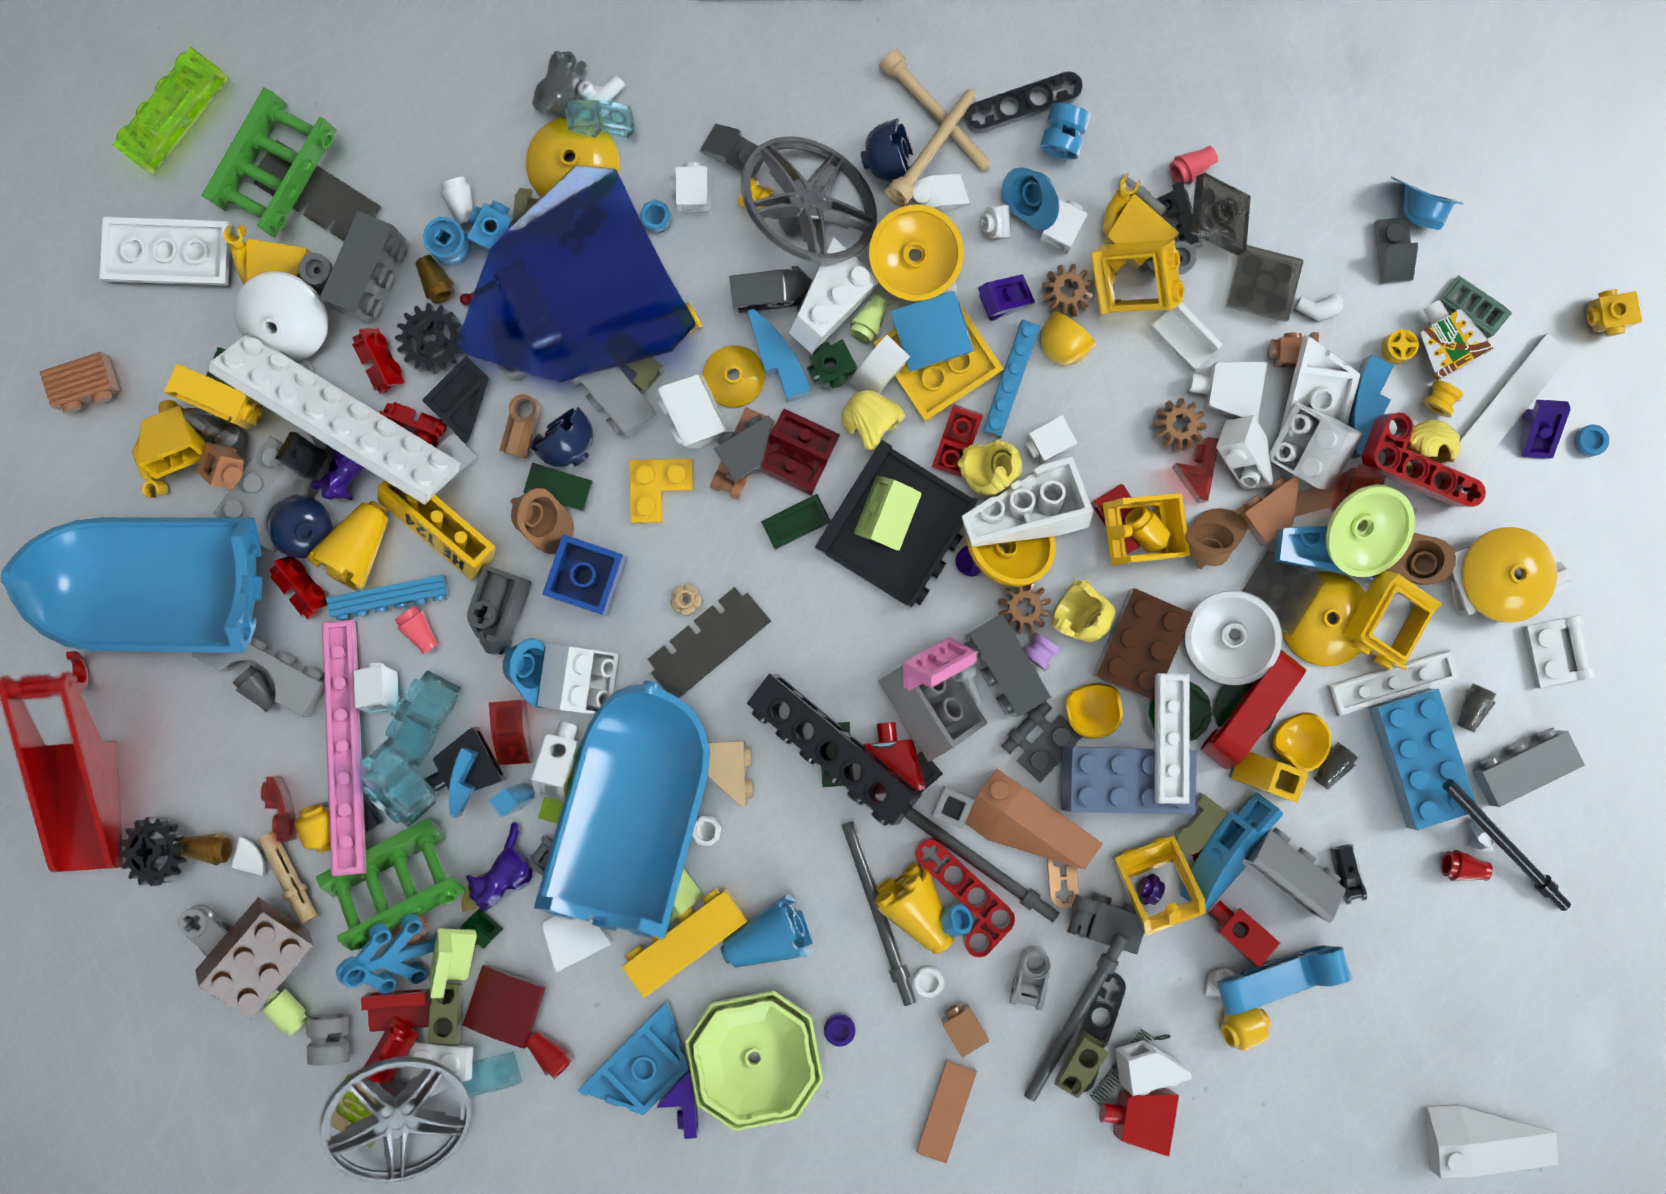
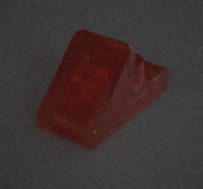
(1199, 478)

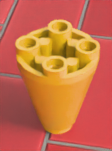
(914, 907)

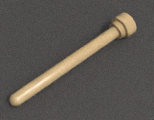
(896, 66)
(901, 189)

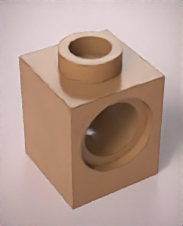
(964, 1029)

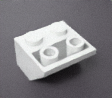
(692, 412)
(1314, 446)
(576, 678)

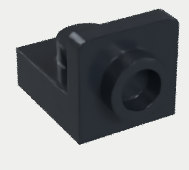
(304, 457)

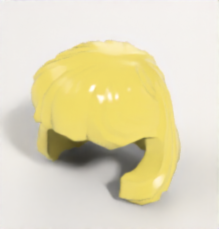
(871, 416)
(1435, 441)
(990, 466)
(1083, 613)

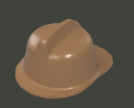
(541, 519)
(1215, 536)
(1426, 561)

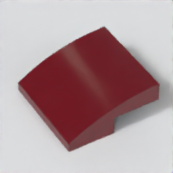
(798, 451)
(503, 1006)

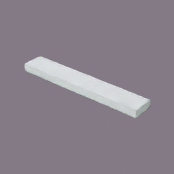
(1508, 405)

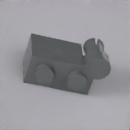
(1101, 921)

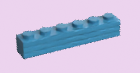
(1011, 378)
(387, 596)
(512, 799)

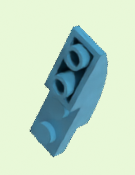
(1229, 845)

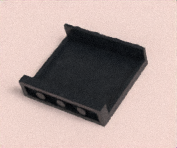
(928, 538)

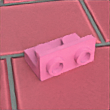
(937, 664)

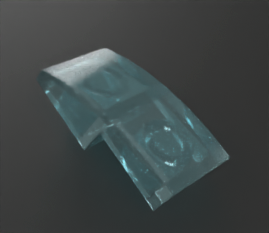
(594, 116)
(493, 1074)

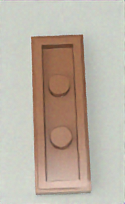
(946, 1111)

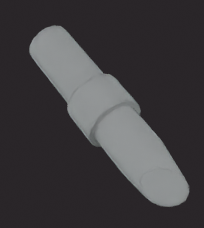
(1146, 196)

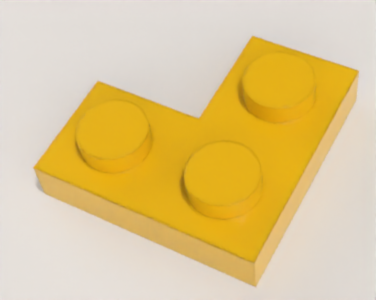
(652, 478)

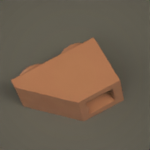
(1273, 511)

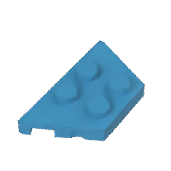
(642, 1066)

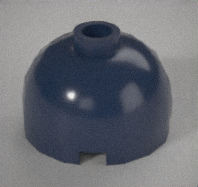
(887, 151)
(565, 440)
(298, 525)

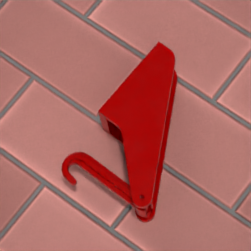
(67, 785)

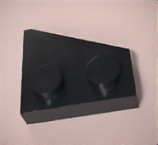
(459, 397)

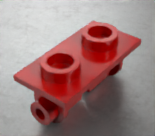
(372, 346)
(426, 427)
(291, 574)
(394, 1043)

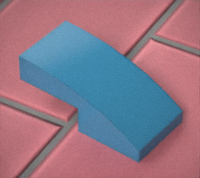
(460, 791)

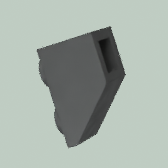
(746, 451)

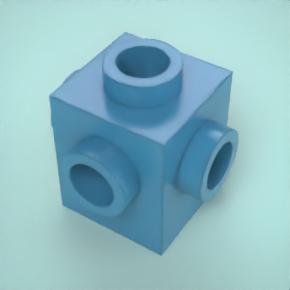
(480, 232)

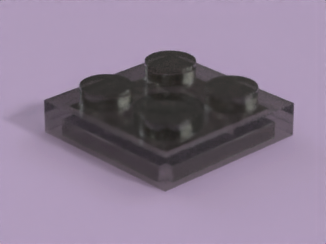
(1220, 214)
(1264, 283)
(1285, 589)

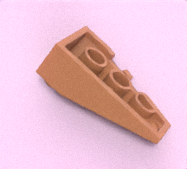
(1019, 819)

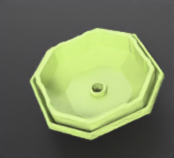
(759, 1092)

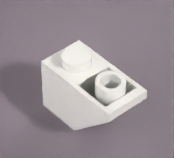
(1246, 452)
(1147, 1068)

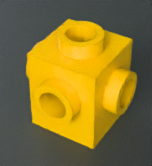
(1614, 312)

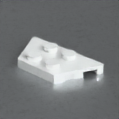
(1322, 382)

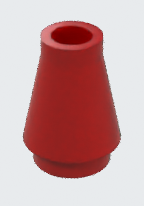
(1464, 867)
(549, 1056)

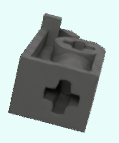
(769, 290)
(503, 598)

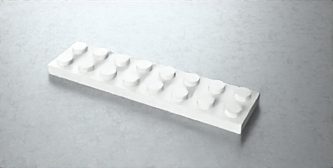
(335, 418)

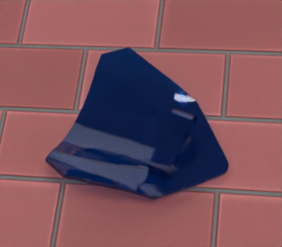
(575, 286)

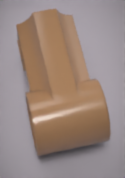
(520, 430)

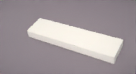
(1394, 683)
(1172, 738)

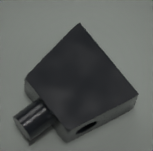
(483, 772)

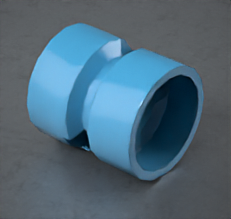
(1066, 126)
(447, 241)

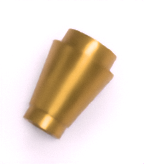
(434, 280)
(208, 848)

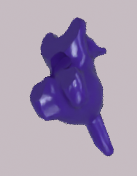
(337, 480)
(507, 872)

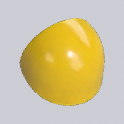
(1065, 340)
(1094, 710)
(1303, 741)

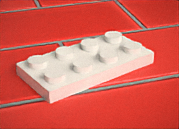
(164, 251)

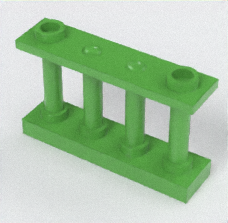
(245, 147)
(380, 857)

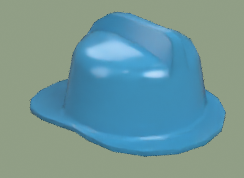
(1031, 197)
(1425, 208)
(524, 667)

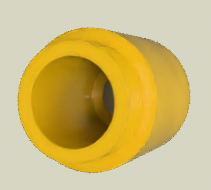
(1148, 529)

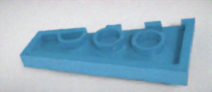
(1306, 549)

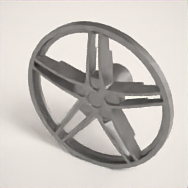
(808, 200)
(394, 1118)

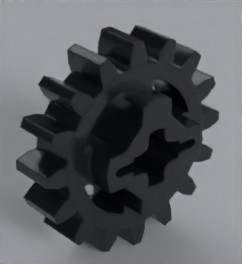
(424, 349)
(153, 851)

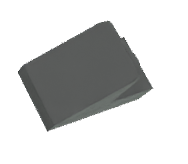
(730, 148)
(1394, 250)

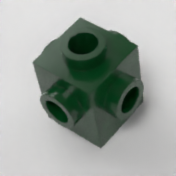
(836, 354)

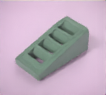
(1481, 298)

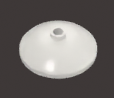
(290, 305)
(1229, 658)

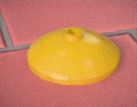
(550, 145)
(929, 233)
(1020, 564)
(1490, 576)
(1315, 637)

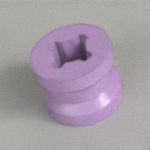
(1041, 651)

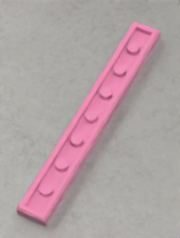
(343, 749)

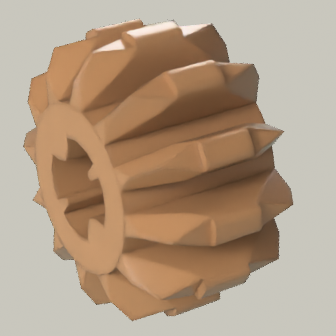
(1056, 284)
(1190, 431)
(1033, 601)

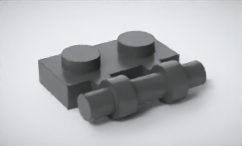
(1046, 750)

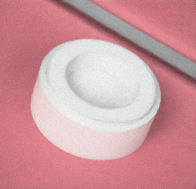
(928, 982)

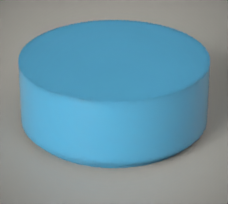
(1591, 440)

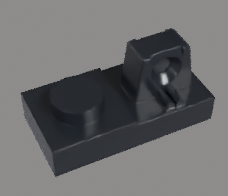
(1179, 204)

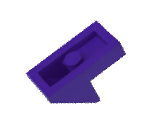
(1005, 296)
(1543, 428)
(683, 1096)

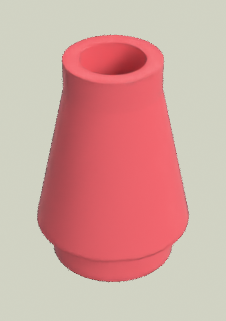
(1190, 165)
(416, 628)

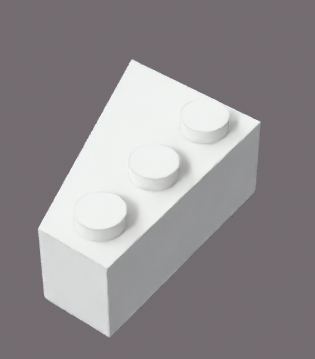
(831, 298)

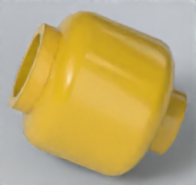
(314, 827)
(1246, 1029)

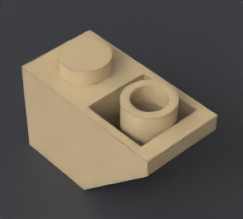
(728, 769)

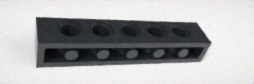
(900, 794)

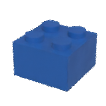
(584, 575)

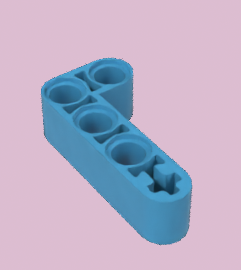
(1284, 977)

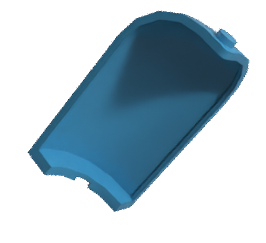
(140, 584)
(628, 814)

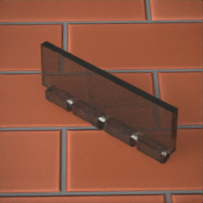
(325, 194)
(715, 642)

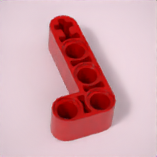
(1423, 468)
(1254, 713)
(961, 889)

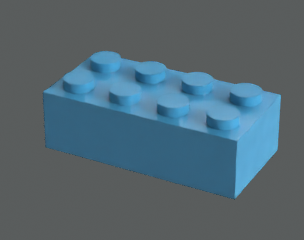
(1421, 757)

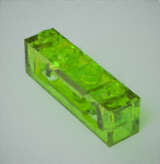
(200, 77)

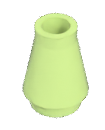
(868, 321)

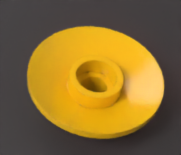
(743, 389)

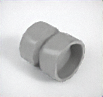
(324, 1049)

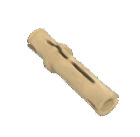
(293, 888)

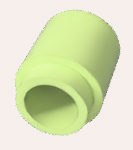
(284, 1012)

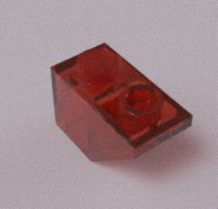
(1354, 480)
(510, 731)

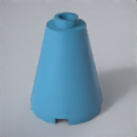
(769, 936)

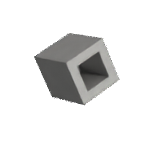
(952, 807)

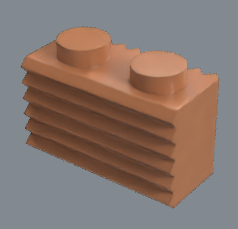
(80, 382)

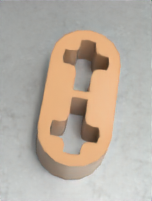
(1054, 883)

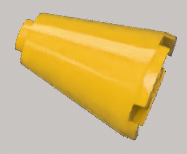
(352, 545)

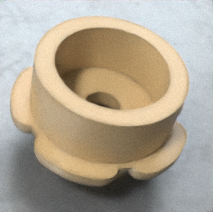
(677, 603)

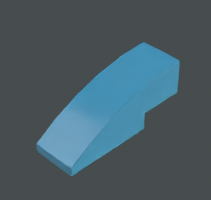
(779, 357)
(1368, 401)

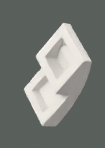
(879, 366)

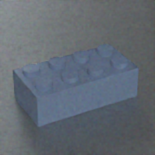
(1117, 781)

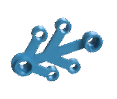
(358, 969)

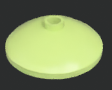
(1379, 539)

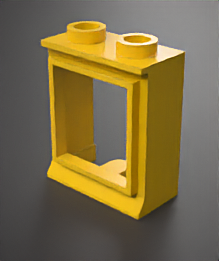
(1166, 265)
(214, 397)
(1168, 509)
(1371, 611)
(1156, 854)

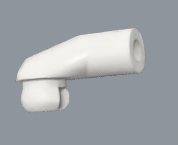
(605, 93)
(1321, 310)

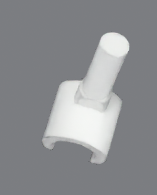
(967, 675)

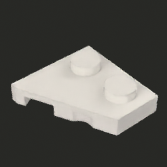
(455, 1057)

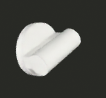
(996, 222)
(1480, 841)
(1214, 976)

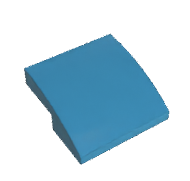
(932, 331)

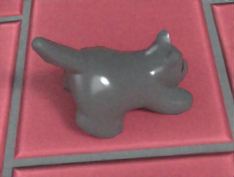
(559, 83)

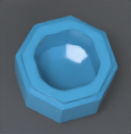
(655, 216)
(956, 920)

